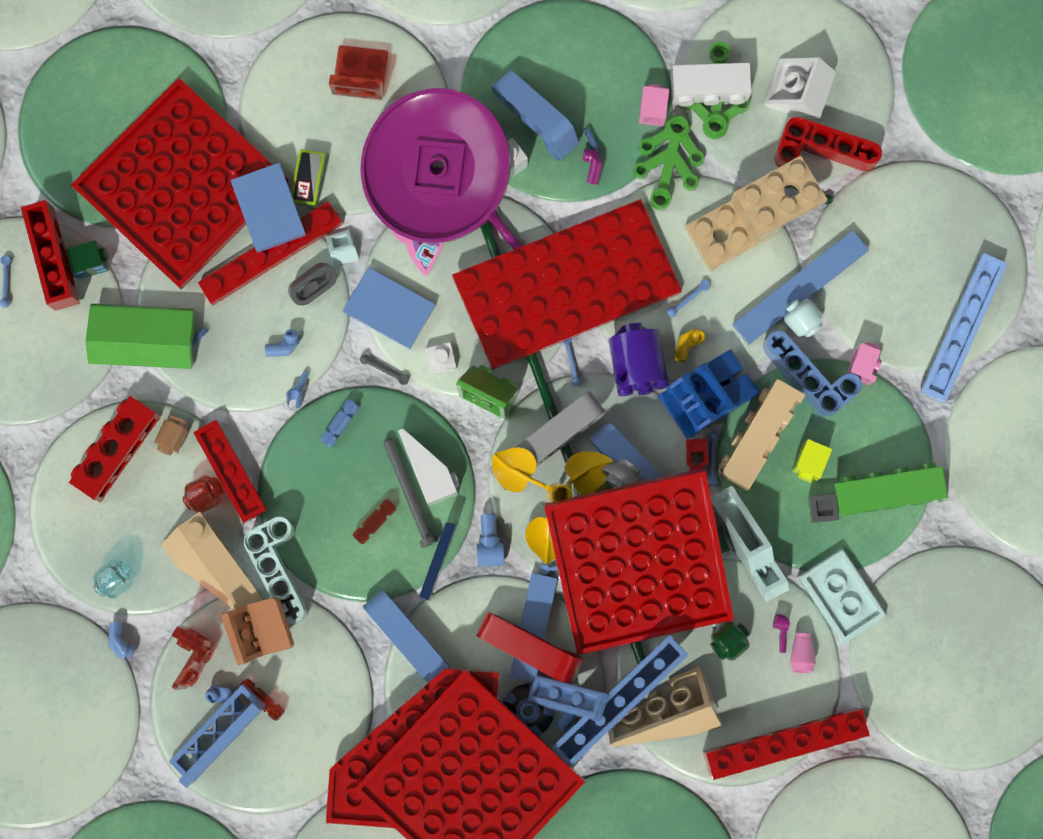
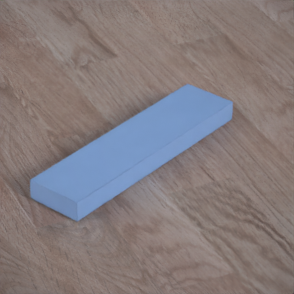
(535, 619)

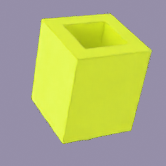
(811, 461)

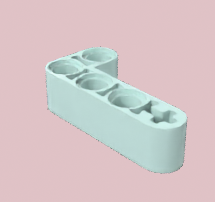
(280, 572)

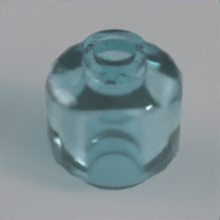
(113, 579)

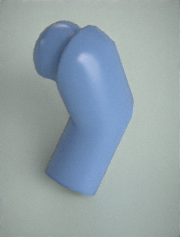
(116, 642)

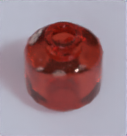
(203, 494)

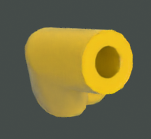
(687, 341)

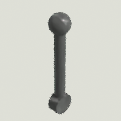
(403, 379)

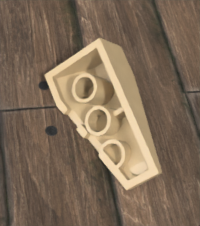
(674, 712)

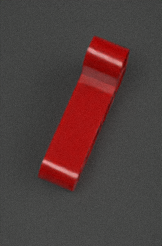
(830, 149)
(530, 648)

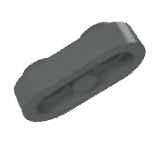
(313, 285)

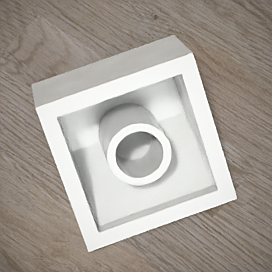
(800, 87)

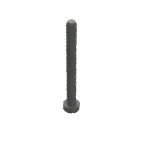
(427, 538)

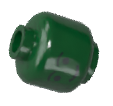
(730, 641)

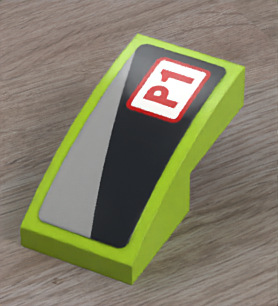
(308, 176)

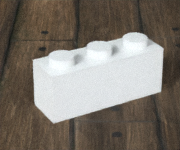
(710, 83)

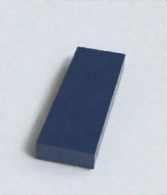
(438, 561)

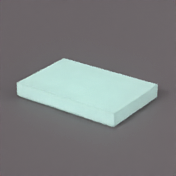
(842, 596)

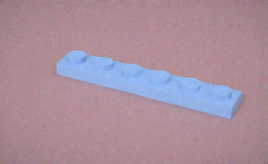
(963, 328)

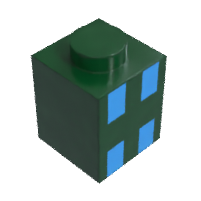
(87, 259)

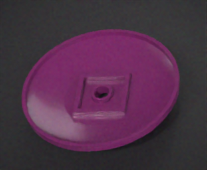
(400, 160)

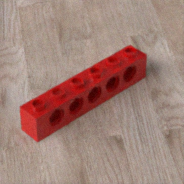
(786, 743)

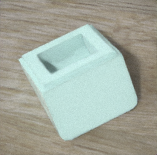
(342, 248)

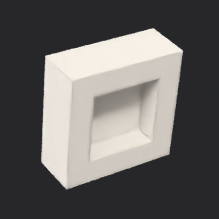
(440, 358)

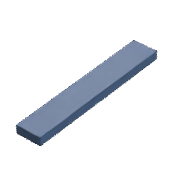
(800, 286)

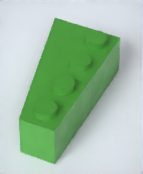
(891, 490)

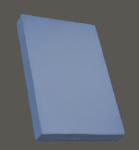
(268, 207)
(389, 308)

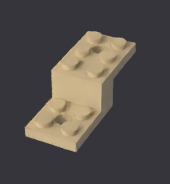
(756, 213)

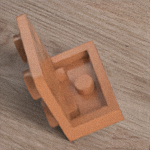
(257, 630)

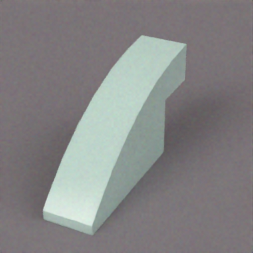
(749, 544)

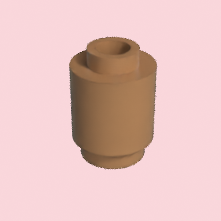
(171, 435)

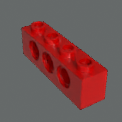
(50, 255)
(113, 464)

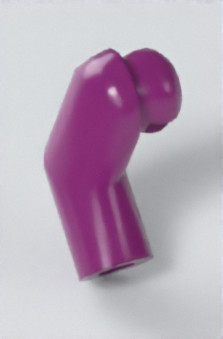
(596, 165)

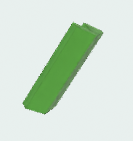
(140, 336)

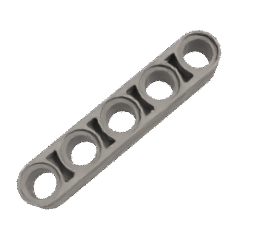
(562, 428)

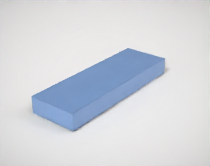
(568, 698)

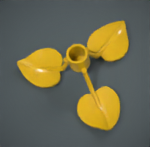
(513, 471)

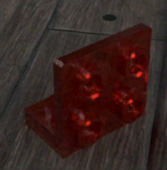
(359, 72)
(202, 653)

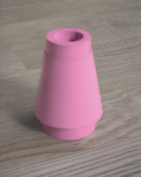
(803, 654)

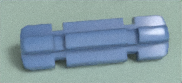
(339, 423)

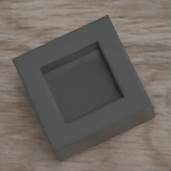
(823, 508)

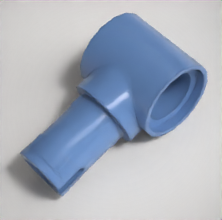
(489, 549)

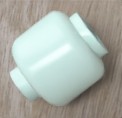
(803, 317)

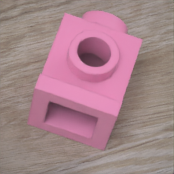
(865, 362)

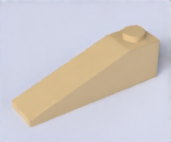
(209, 561)

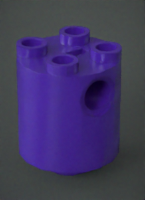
(638, 360)

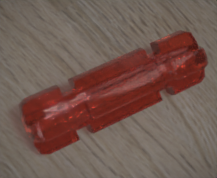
(374, 521)
(274, 711)

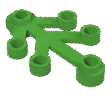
(715, 116)
(670, 158)

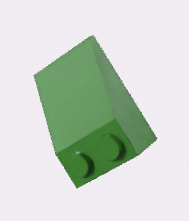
(488, 391)

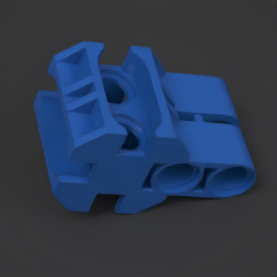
(708, 394)

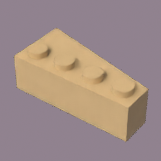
(760, 435)

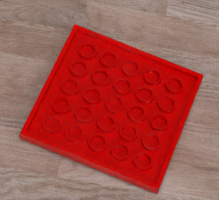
(172, 184)
(639, 561)
(469, 772)

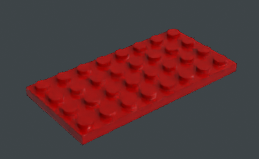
(566, 284)

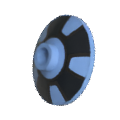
(517, 699)

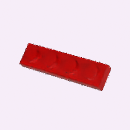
(230, 471)

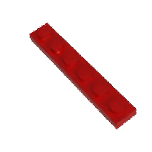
(253, 264)

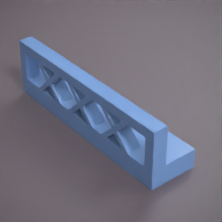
(221, 743)

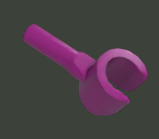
(781, 623)

